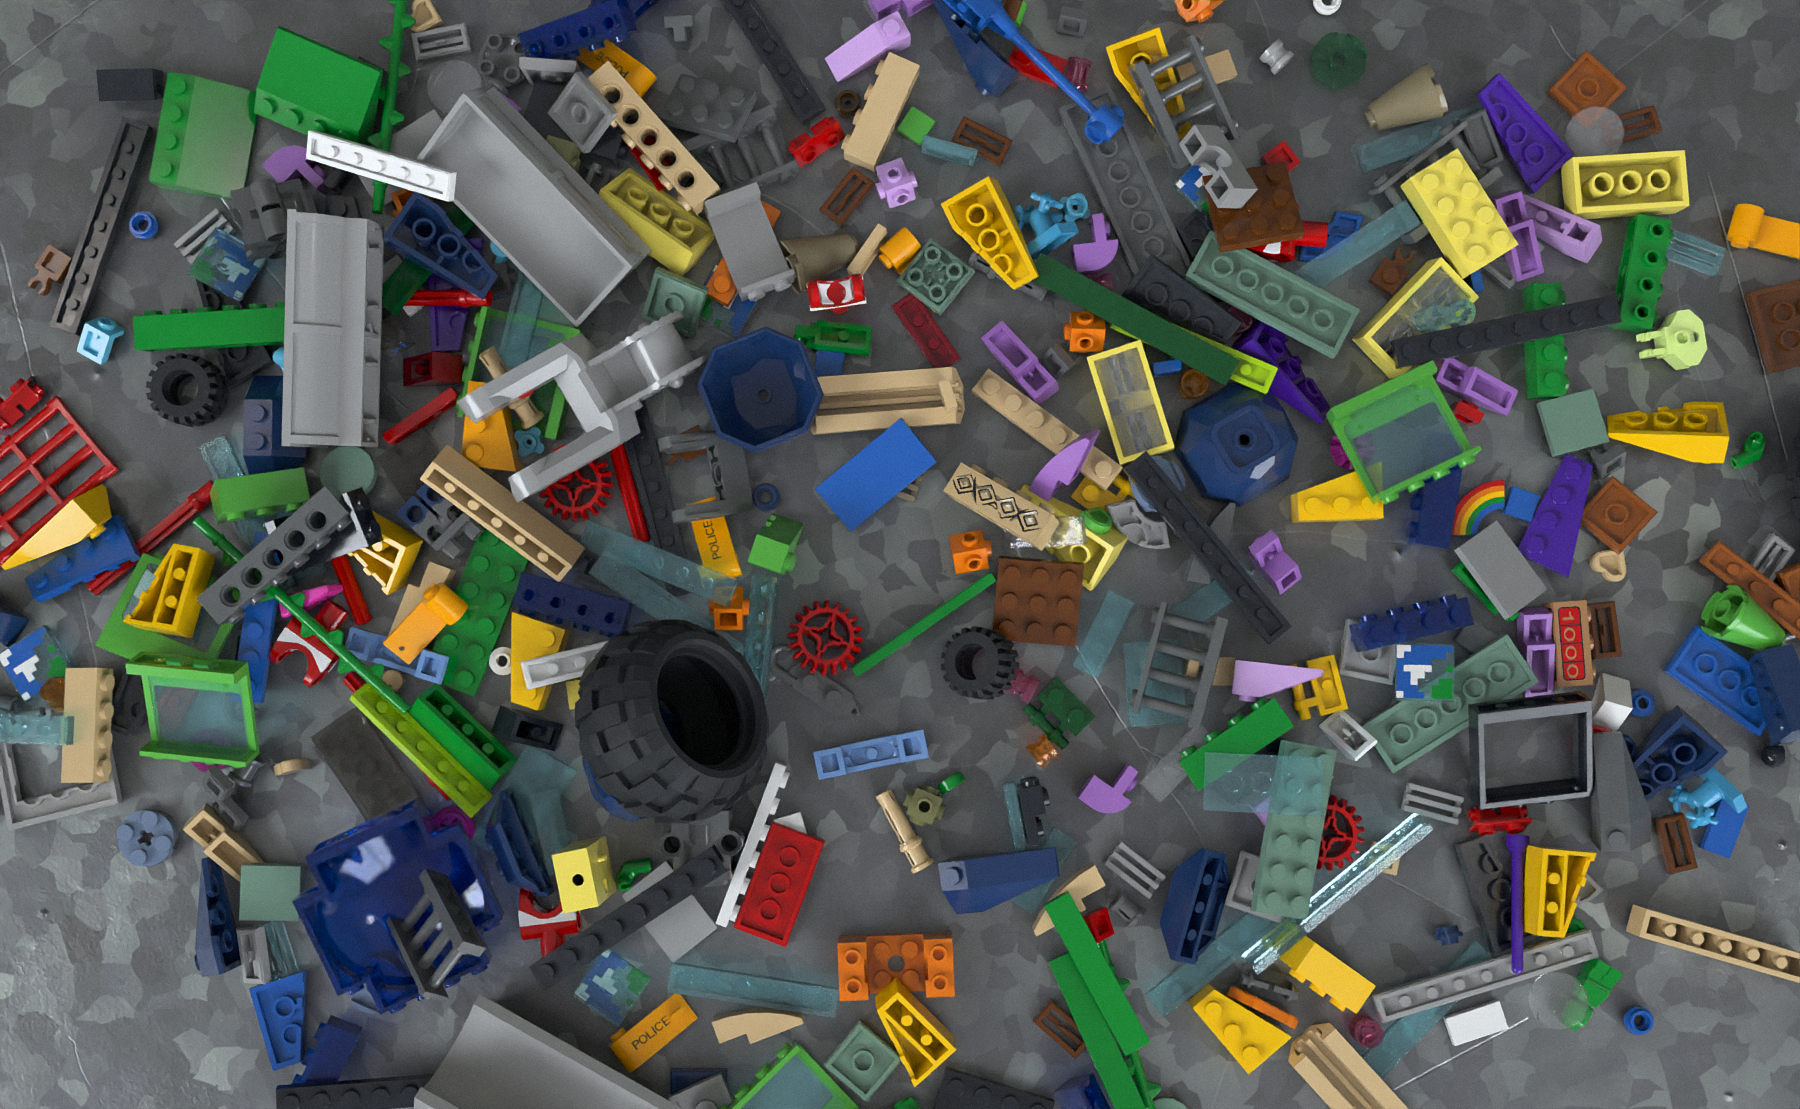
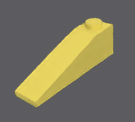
(1096, 554)

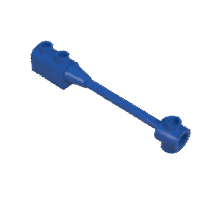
(981, 13)

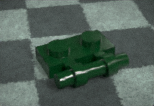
(1065, 707)

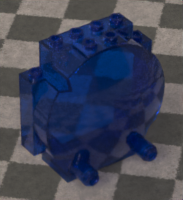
(376, 875)

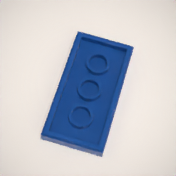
(876, 474)
(1719, 678)

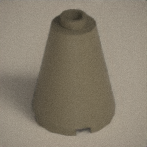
(1409, 101)
(817, 256)

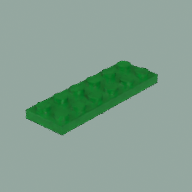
(489, 590)

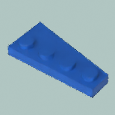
(84, 561)

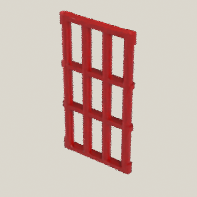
(47, 484)

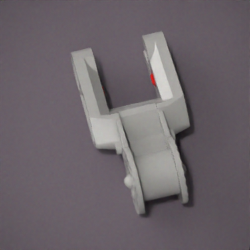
(599, 386)

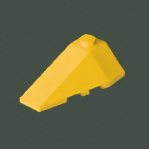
(1150, 47)
(989, 225)
(1689, 433)
(76, 521)

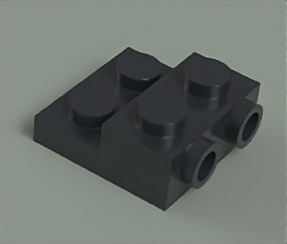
(1032, 802)

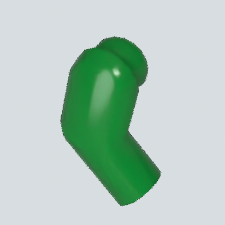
(1751, 452)
(630, 870)

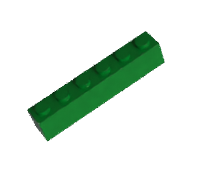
(209, 328)

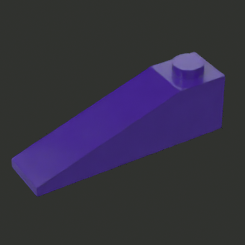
(1289, 382)

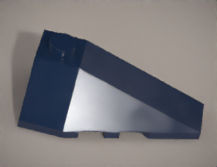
(980, 57)
(434, 243)
(1674, 753)
(990, 879)
(216, 929)

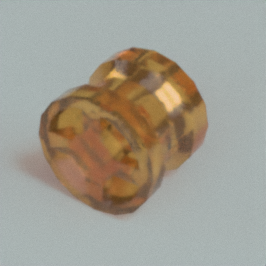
(1198, 383)
(53, 693)
(1042, 751)

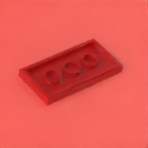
(779, 883)

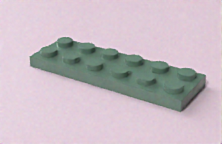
(1273, 296)
(1416, 727)
(1292, 848)

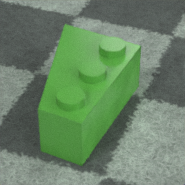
(258, 495)
(776, 545)

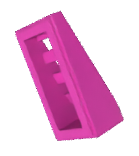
(314, 597)

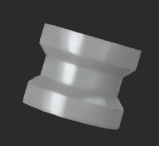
(1276, 56)

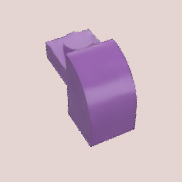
(291, 164)
(1098, 254)
(1273, 562)
(1105, 797)

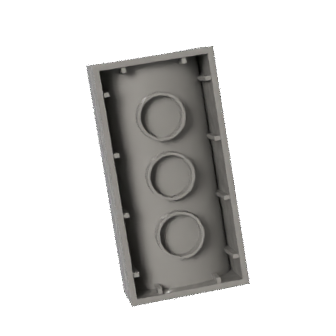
(516, 1065)

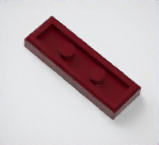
(925, 332)

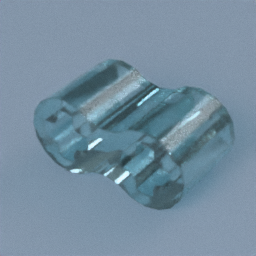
(1445, 315)

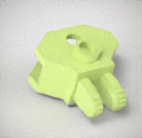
(1676, 340)

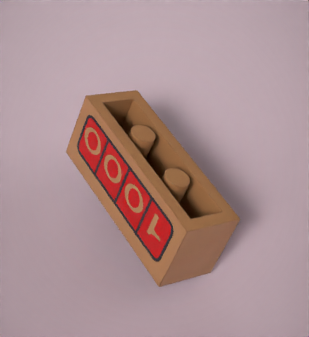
(1572, 643)

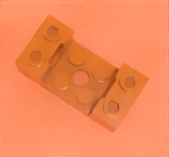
(865, 966)

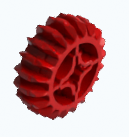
(575, 509)
(812, 634)
(1349, 837)

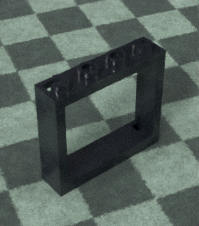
(1528, 708)

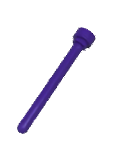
(1517, 846)

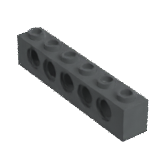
(218, 597)

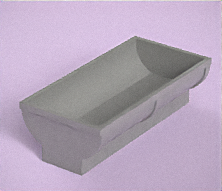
(533, 204)
(332, 331)

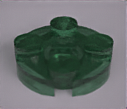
(1343, 45)

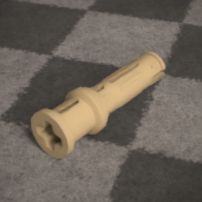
(523, 407)
(910, 842)

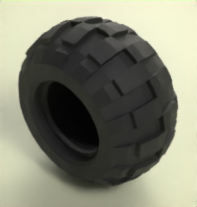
(714, 706)

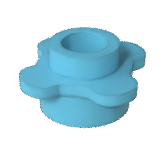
(1082, 207)
(535, 436)

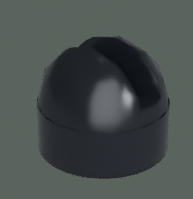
(1773, 756)

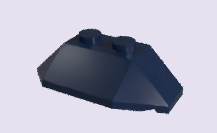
(264, 429)
(515, 847)
(1195, 905)

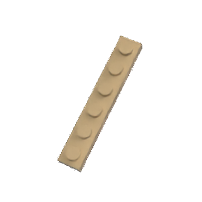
(1042, 426)

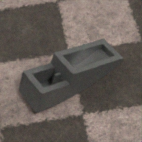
(1221, 526)

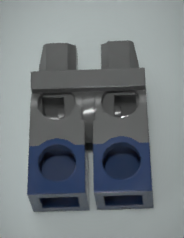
(441, 528)

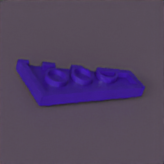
(1524, 134)
(449, 322)
(1556, 524)

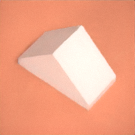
(1611, 702)
(1347, 735)

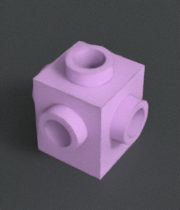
(897, 188)

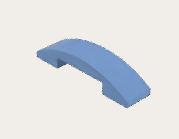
(369, 647)
(871, 754)

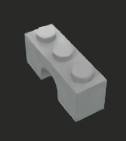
(1210, 149)

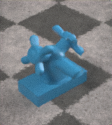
(1041, 223)
(1708, 793)

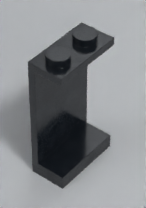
(541, 100)
(359, 534)

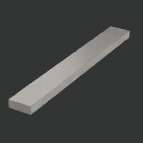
(1483, 976)

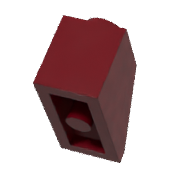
(432, 369)

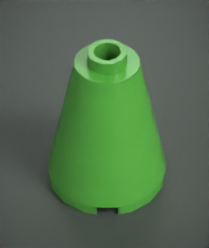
(1740, 620)

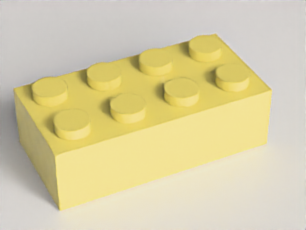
(1625, 184)
(1458, 214)

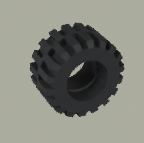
(165, 386)
(960, 658)

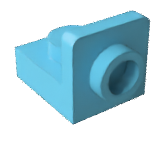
(98, 338)

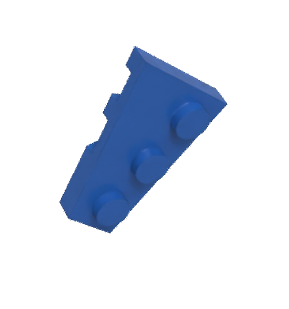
(281, 1018)

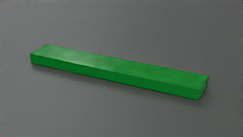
(923, 624)
(1096, 973)
(1096, 1035)

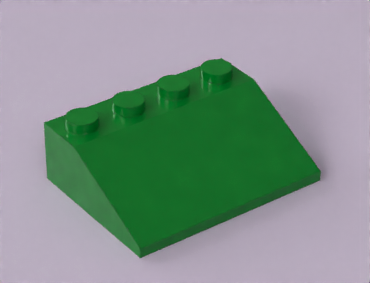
(317, 88)
(204, 137)

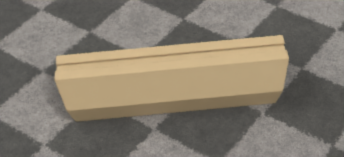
(882, 398)
(1339, 1071)

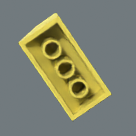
(659, 221)

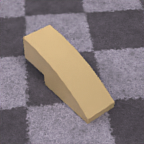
(435, 574)
(220, 842)
(1079, 886)
(755, 1022)

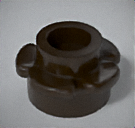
(842, 98)

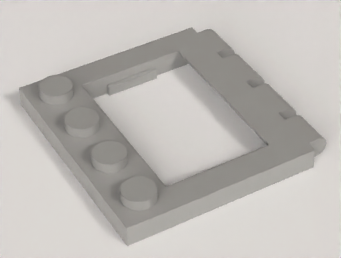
(54, 804)

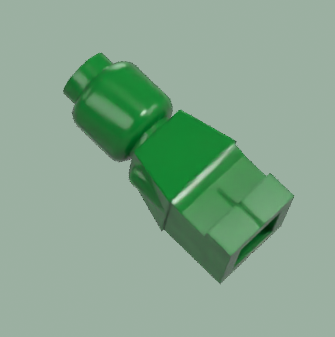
(1598, 982)

